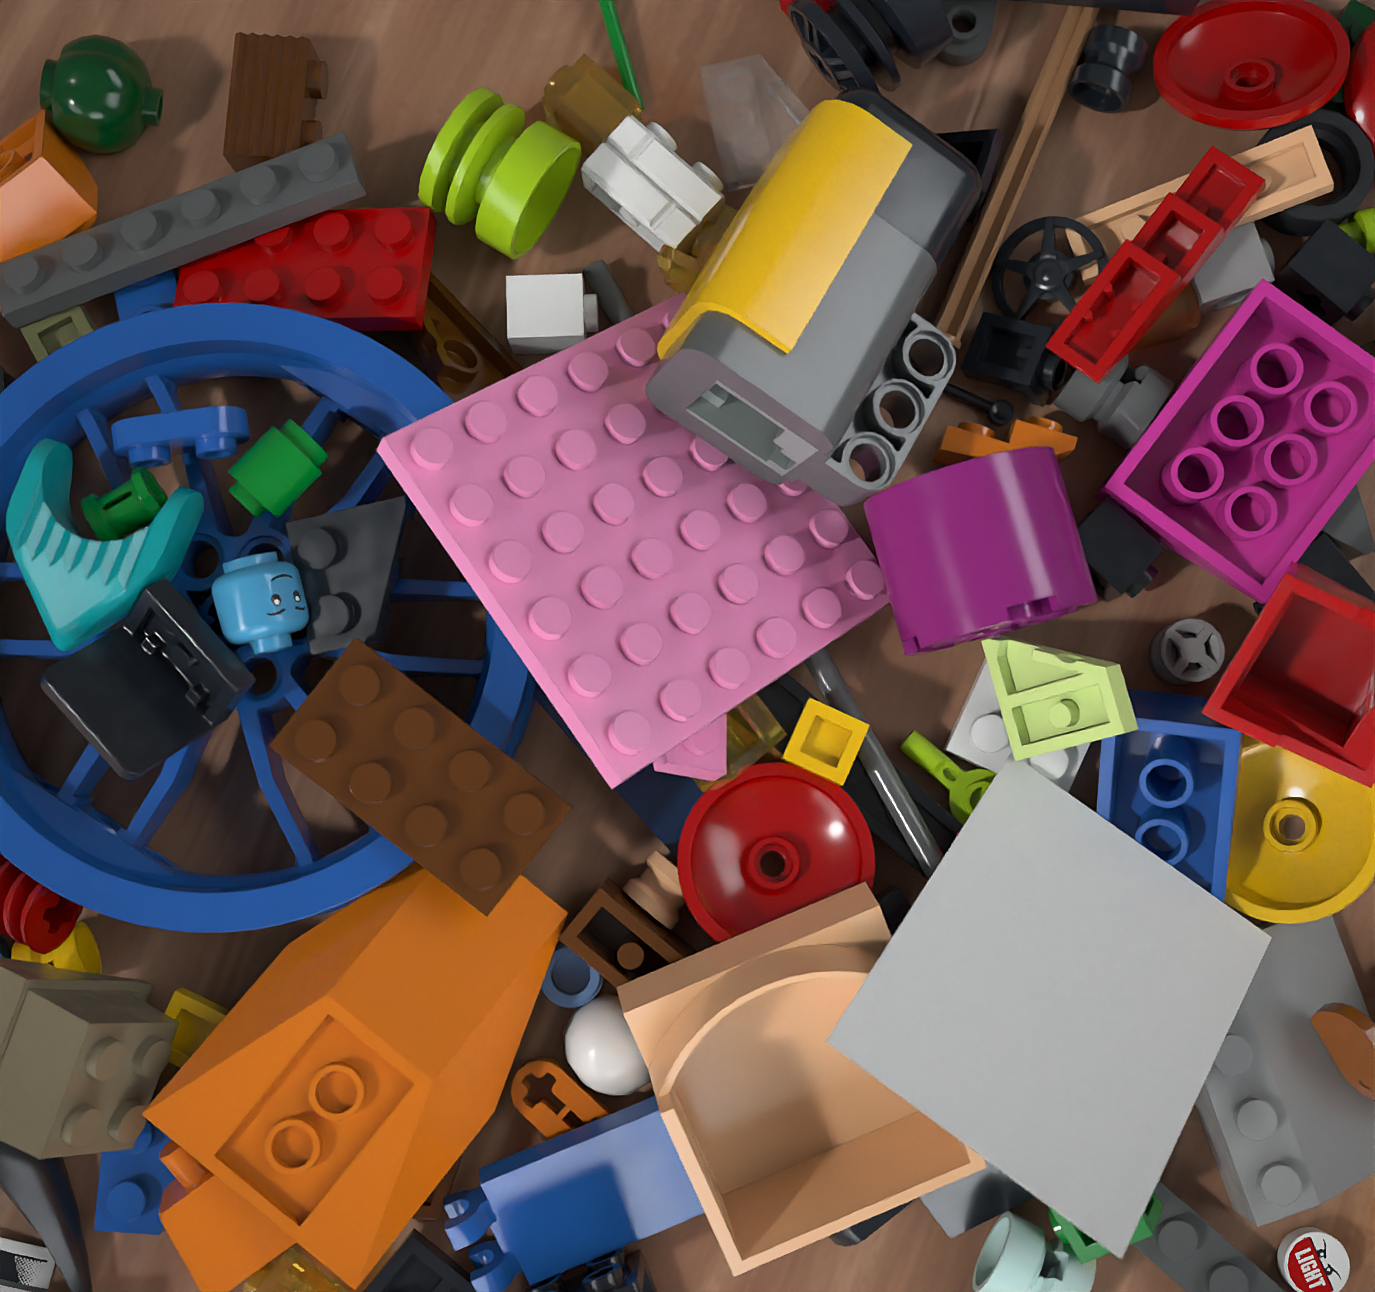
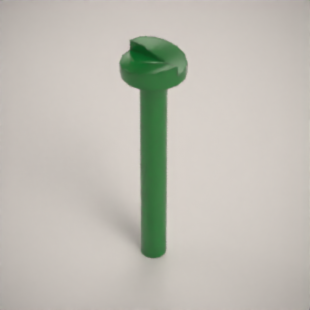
(620, 49)

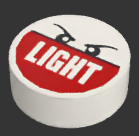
(1313, 1261)

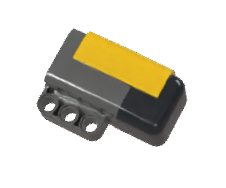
(814, 303)

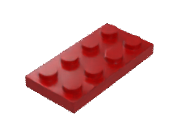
(338, 265)

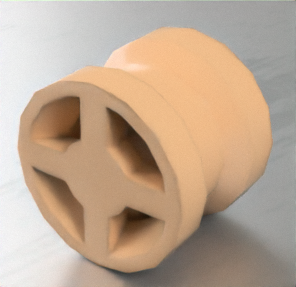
(658, 890)

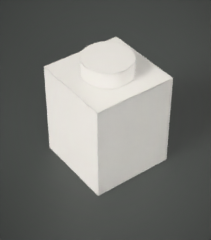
(548, 312)

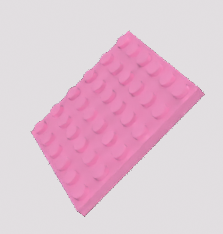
(627, 550)

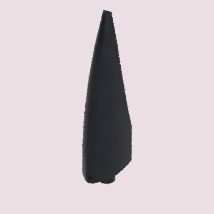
(48, 1203)

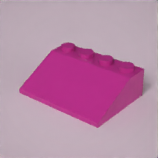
(1253, 444)

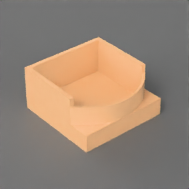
(765, 1111)

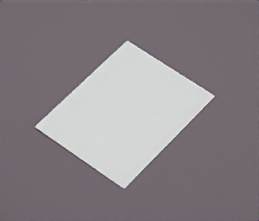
(1056, 1001)

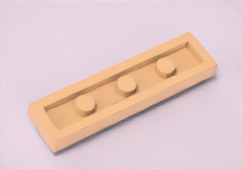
(1289, 164)

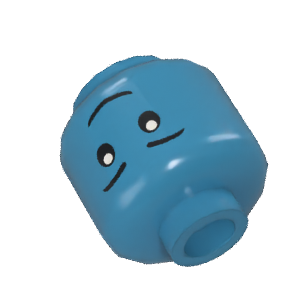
(260, 602)

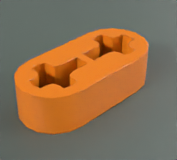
(566, 1088)

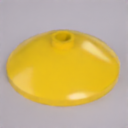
(1303, 876)

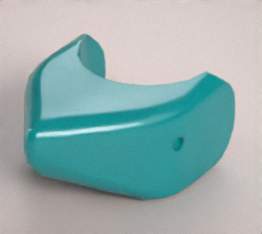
(81, 581)

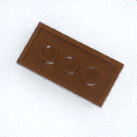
(421, 776)

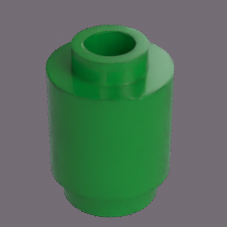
(277, 470)

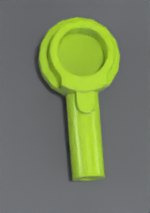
(962, 787)

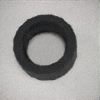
(1357, 166)

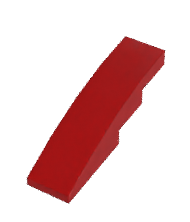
(1155, 265)

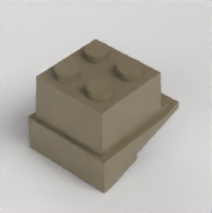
(76, 1059)

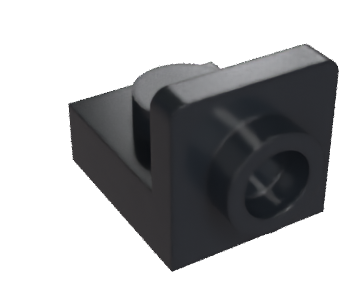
(1014, 357)

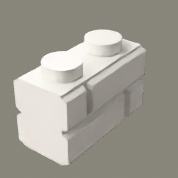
(653, 186)

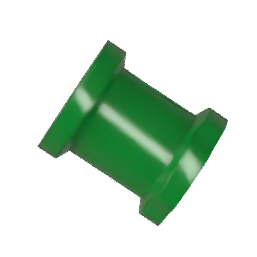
(125, 507)

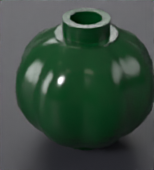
(100, 95)

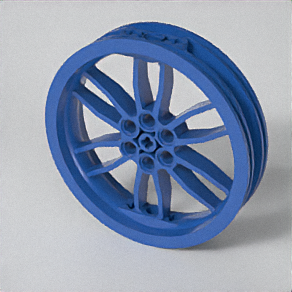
(71, 398)

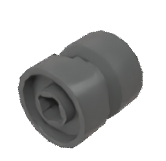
(1119, 404)

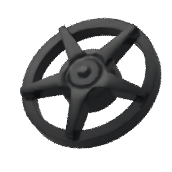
(1047, 274)

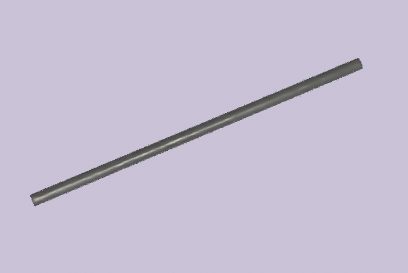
(820, 664)

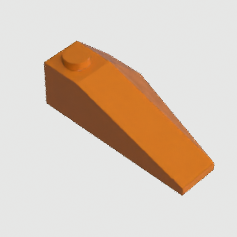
(42, 188)

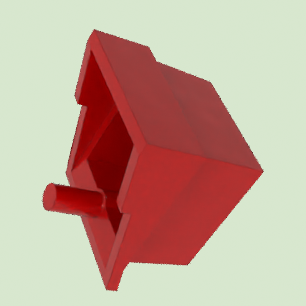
(1307, 675)

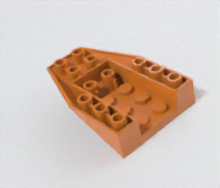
(365, 1061)

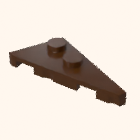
(457, 348)

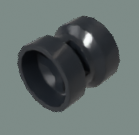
(1110, 61)

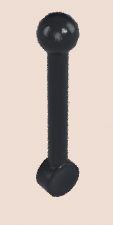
(998, 412)

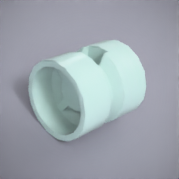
(1023, 1261)

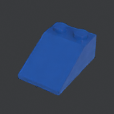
(1174, 785)

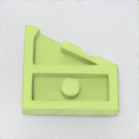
(1056, 696)

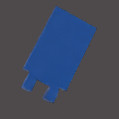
(573, 1198)

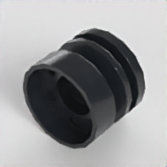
(856, 38)

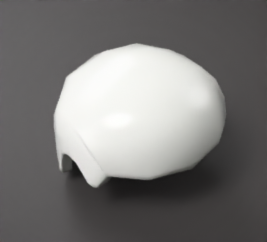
(603, 1048)

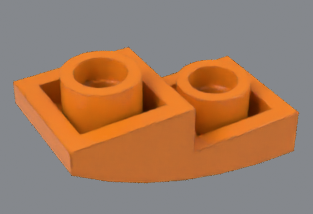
(976, 441)

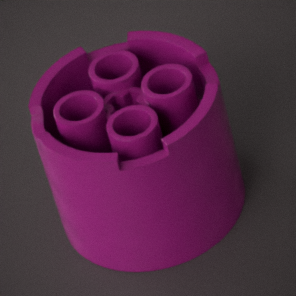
(979, 549)

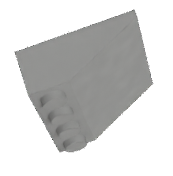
(1274, 1100)

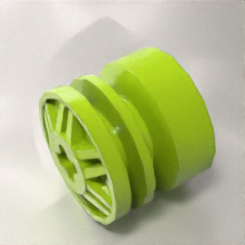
(498, 172)

